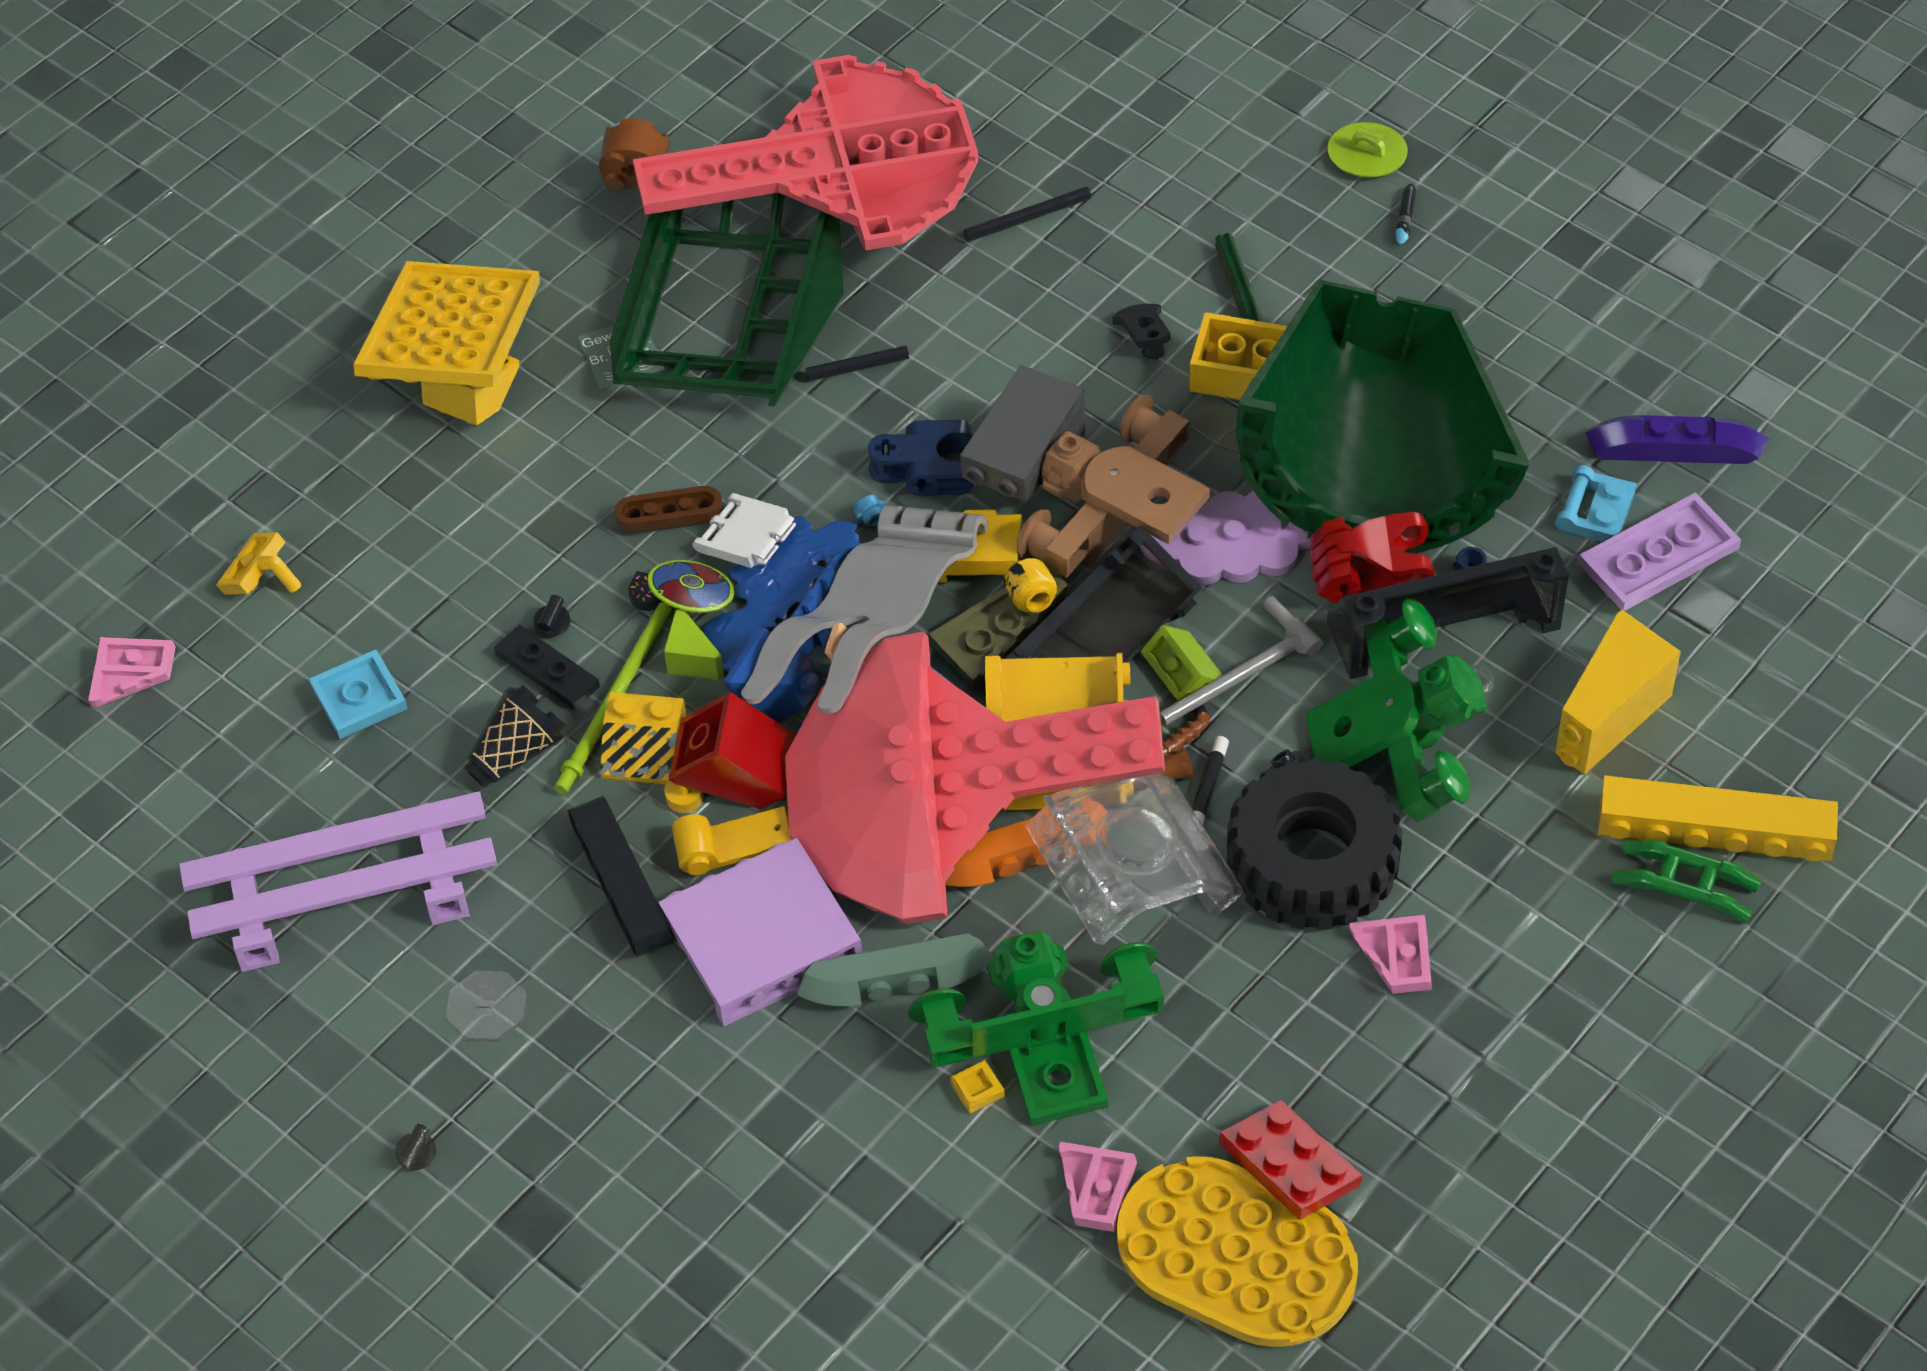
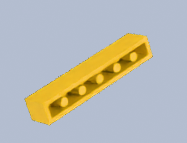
(1718, 818)

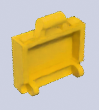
(995, 548)

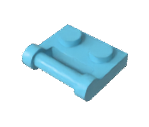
(1607, 509)

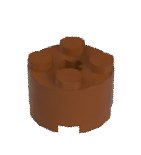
(626, 142)

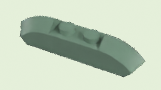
(895, 971)

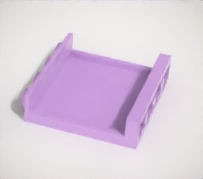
(759, 929)

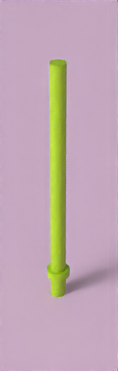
(573, 768)

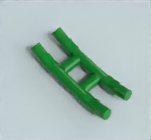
(1702, 893)

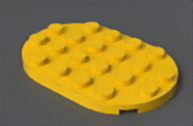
(1235, 1255)

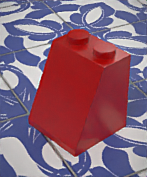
(732, 753)

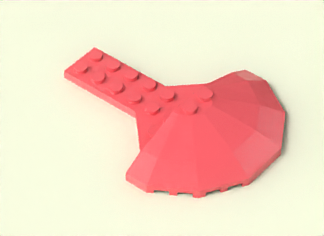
(860, 148)
(920, 769)

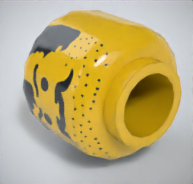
(1030, 585)

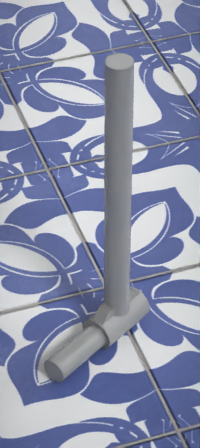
(1297, 637)

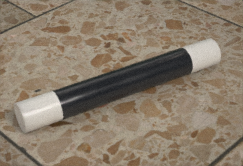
(1210, 777)

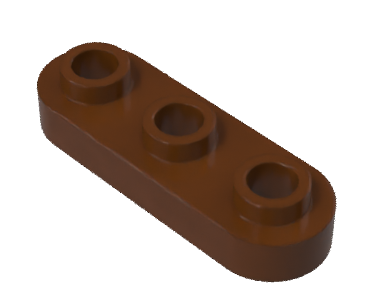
(668, 509)

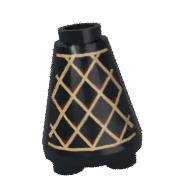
(512, 737)

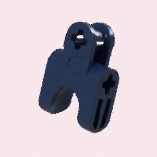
(918, 457)

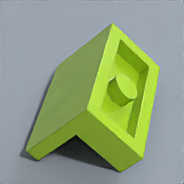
(1179, 661)

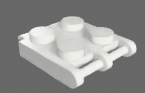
(748, 533)

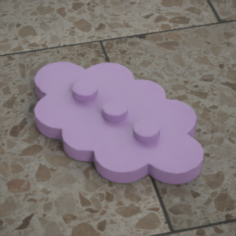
(1236, 541)

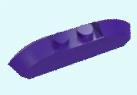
(1676, 439)

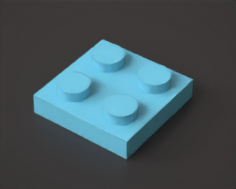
(358, 694)

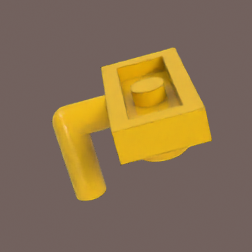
(252, 561)

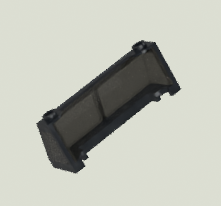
(1527, 584)
(1114, 606)

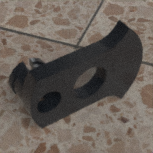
(1150, 337)

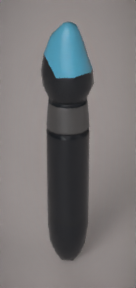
(1402, 229)

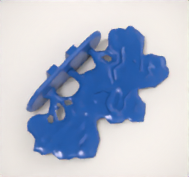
(781, 583)

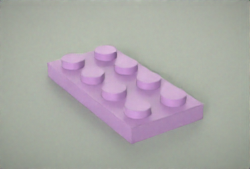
(1659, 551)

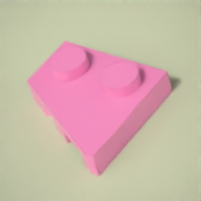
(128, 667)
(1397, 951)
(1096, 1183)

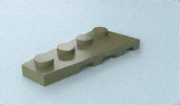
(987, 630)

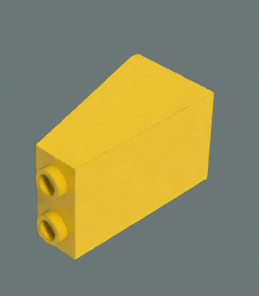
(1617, 692)

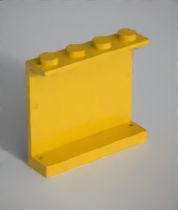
(1051, 686)

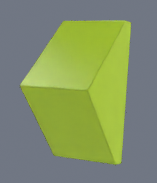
(690, 651)

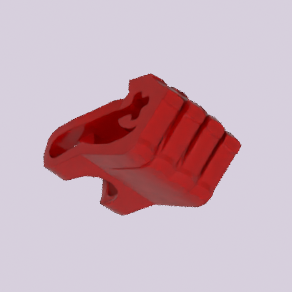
(1368, 555)

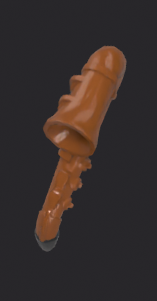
(1175, 756)

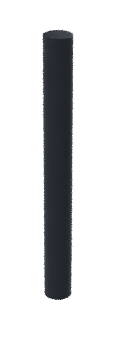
(1027, 214)

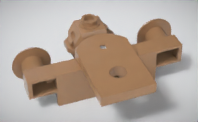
(1115, 489)

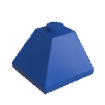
(791, 692)

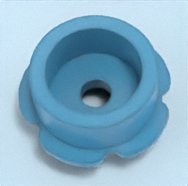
(868, 510)

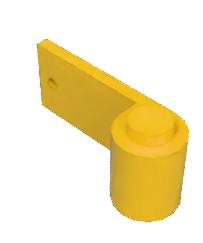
(710, 847)

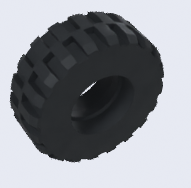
(1323, 799)

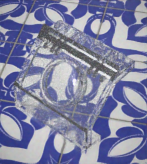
(1129, 851)

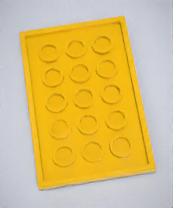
(447, 324)

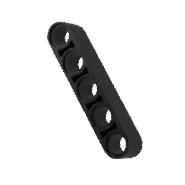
(620, 876)

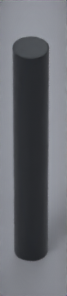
(857, 363)

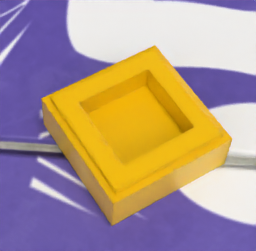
(977, 1086)

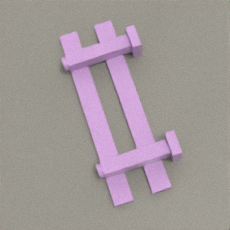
(250, 909)

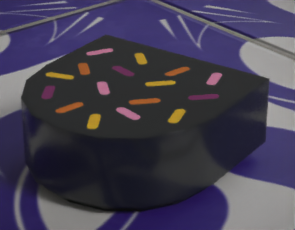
(640, 593)

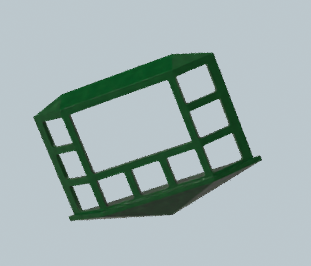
(815, 302)

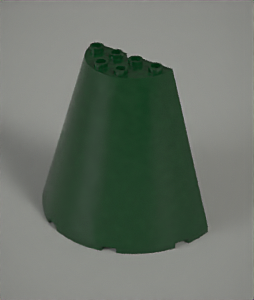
(1376, 418)

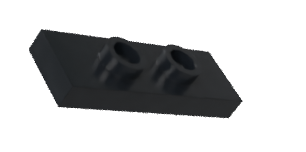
(547, 667)

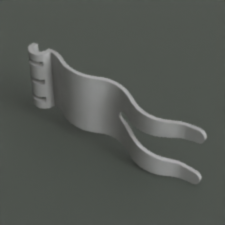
(879, 583)

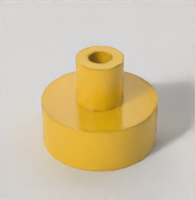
(682, 798)

